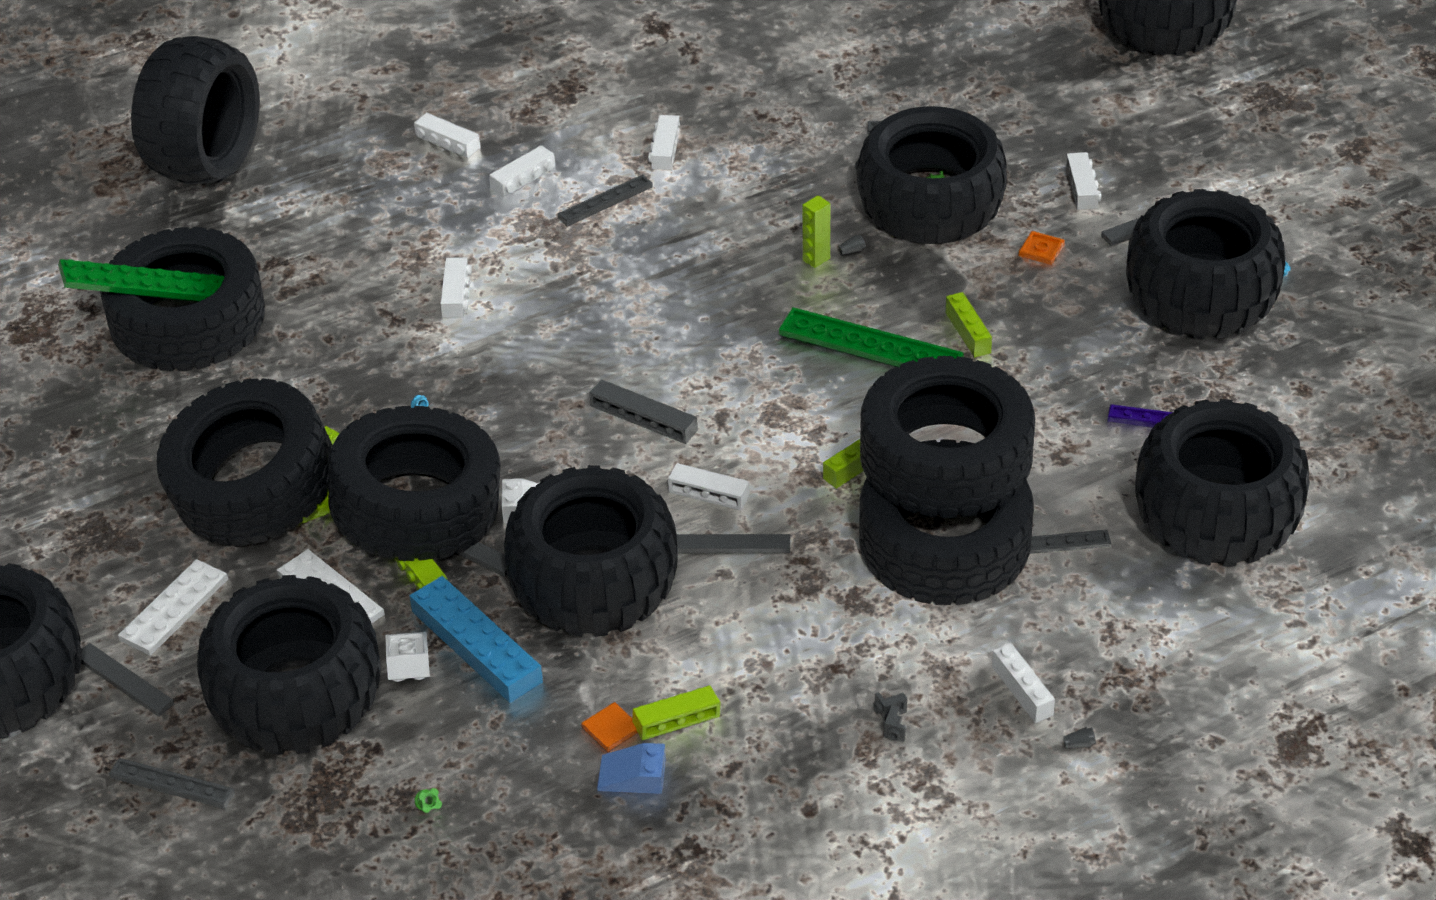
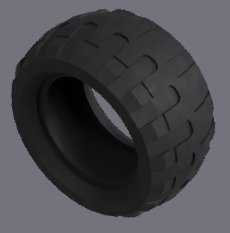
(195, 110)
(932, 207)

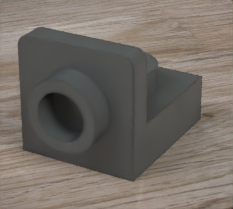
(883, 706)
(893, 728)

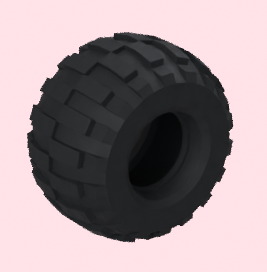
(1167, 24)
(1205, 263)
(1222, 482)
(586, 514)
(283, 627)
(36, 648)

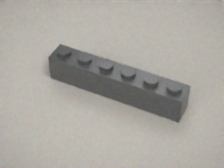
(643, 411)

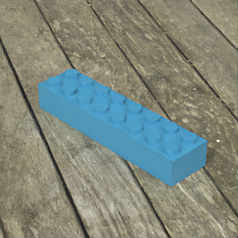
(476, 639)

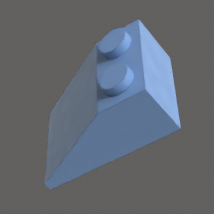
(634, 769)

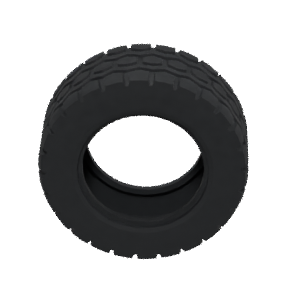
(195, 332)
(225, 423)
(946, 478)
(413, 521)
(943, 566)

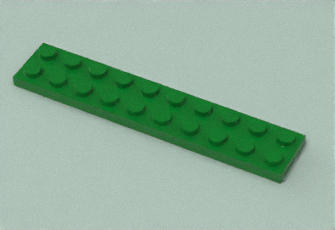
(138, 280)
(858, 339)

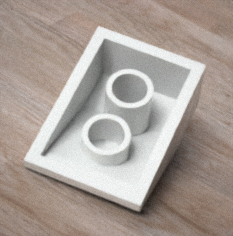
(511, 492)
(407, 656)

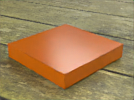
(1041, 247)
(610, 727)

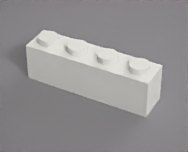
(447, 135)
(664, 142)
(522, 171)
(1083, 180)
(455, 287)
(708, 486)
(1023, 683)

